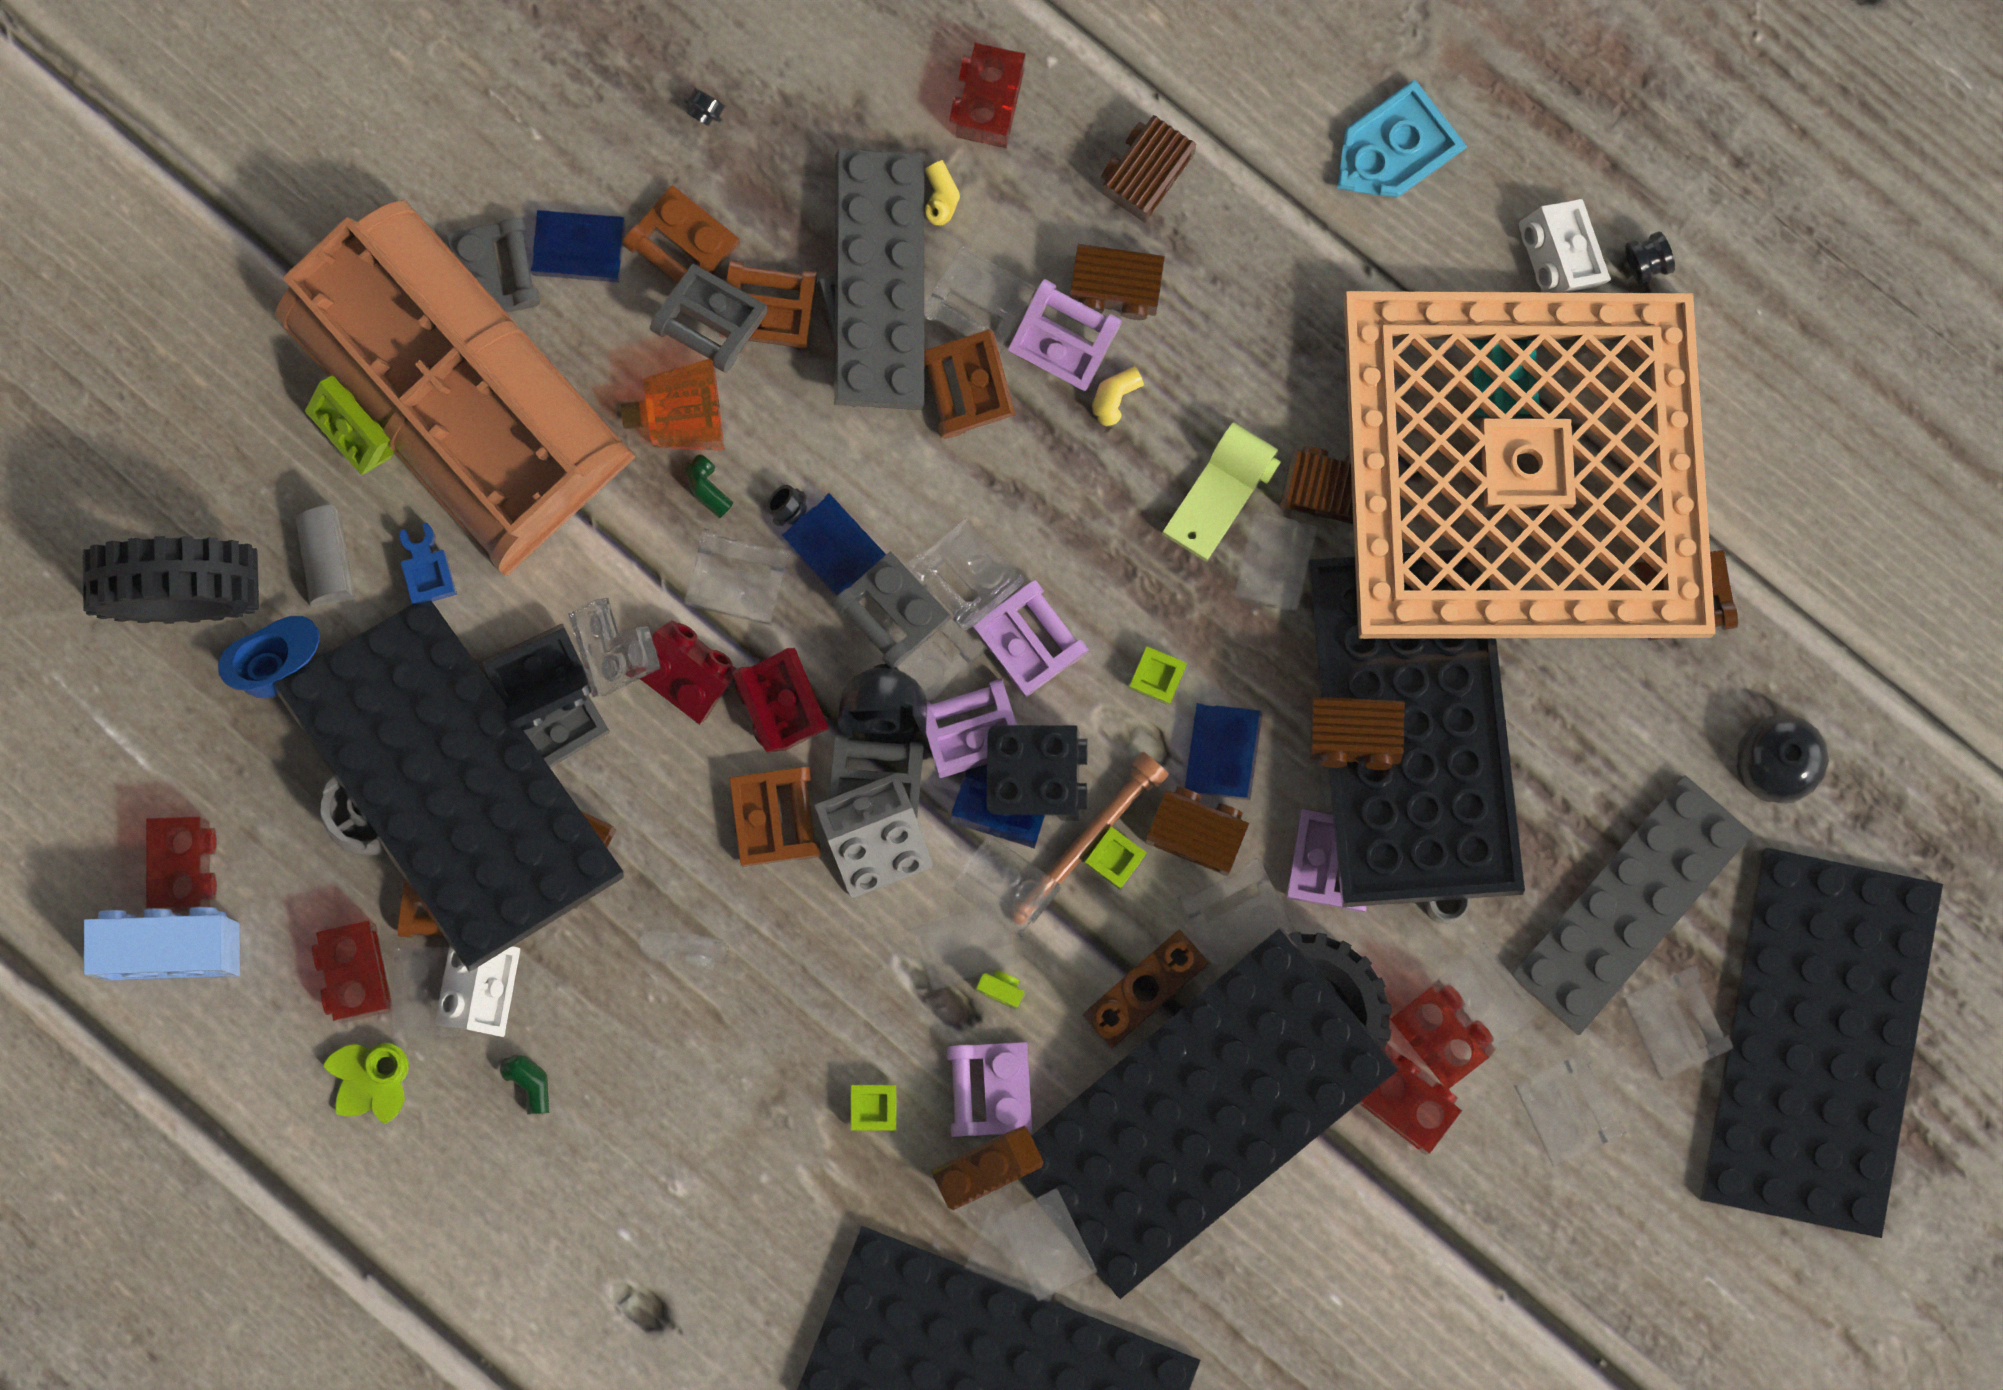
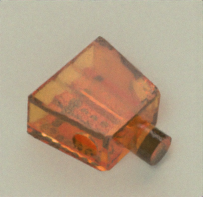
(680, 408)

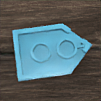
(1397, 145)

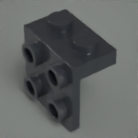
(538, 678)
(1036, 770)

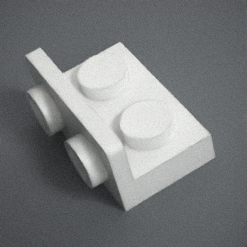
(1563, 248)
(479, 998)

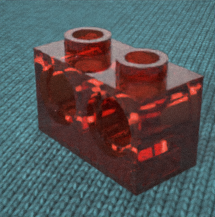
(997, 96)
(166, 866)
(365, 968)
(1434, 1040)
(1402, 1113)

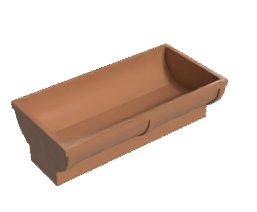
(450, 381)

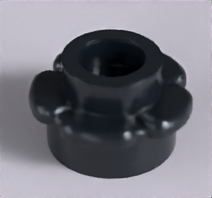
(704, 107)
(786, 505)

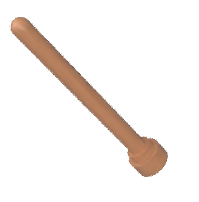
(1144, 776)

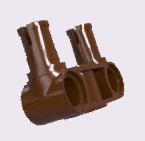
(1170, 965)

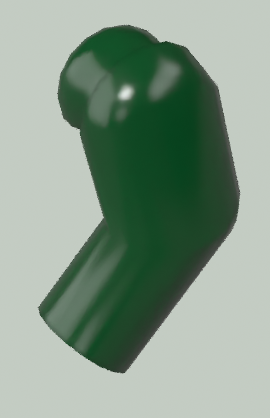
(704, 489)
(530, 1078)

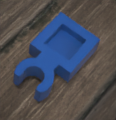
(427, 573)

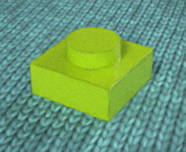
(1158, 675)
(1115, 858)
(1001, 988)
(873, 1107)

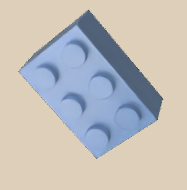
(161, 945)

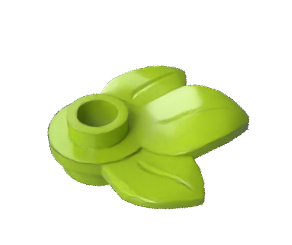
(364, 1083)

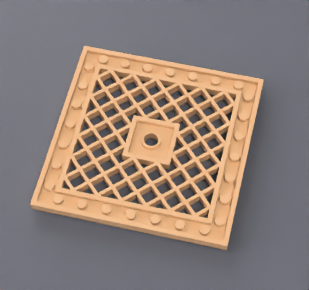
(1668, 324)

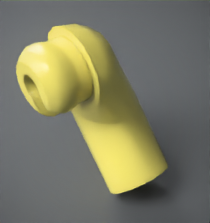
(944, 196)
(1111, 392)

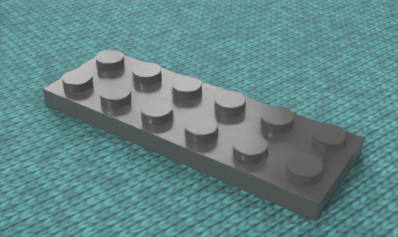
(879, 279)
(1631, 905)

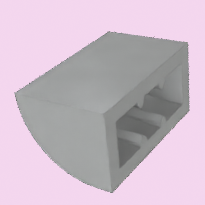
(324, 556)

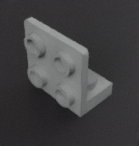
(874, 835)

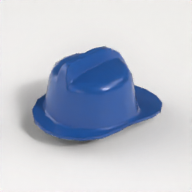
(269, 655)

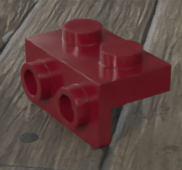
(690, 671)
(780, 701)

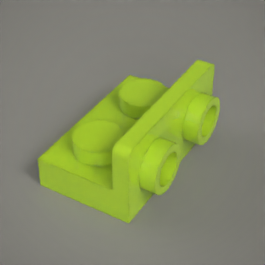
(348, 426)

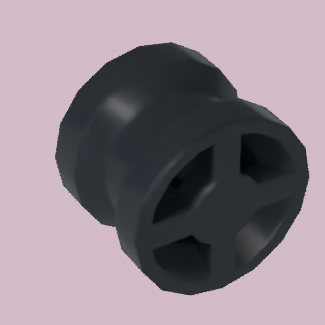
(1650, 257)

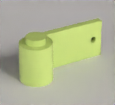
(1222, 491)

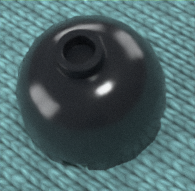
(883, 706)
(1782, 759)

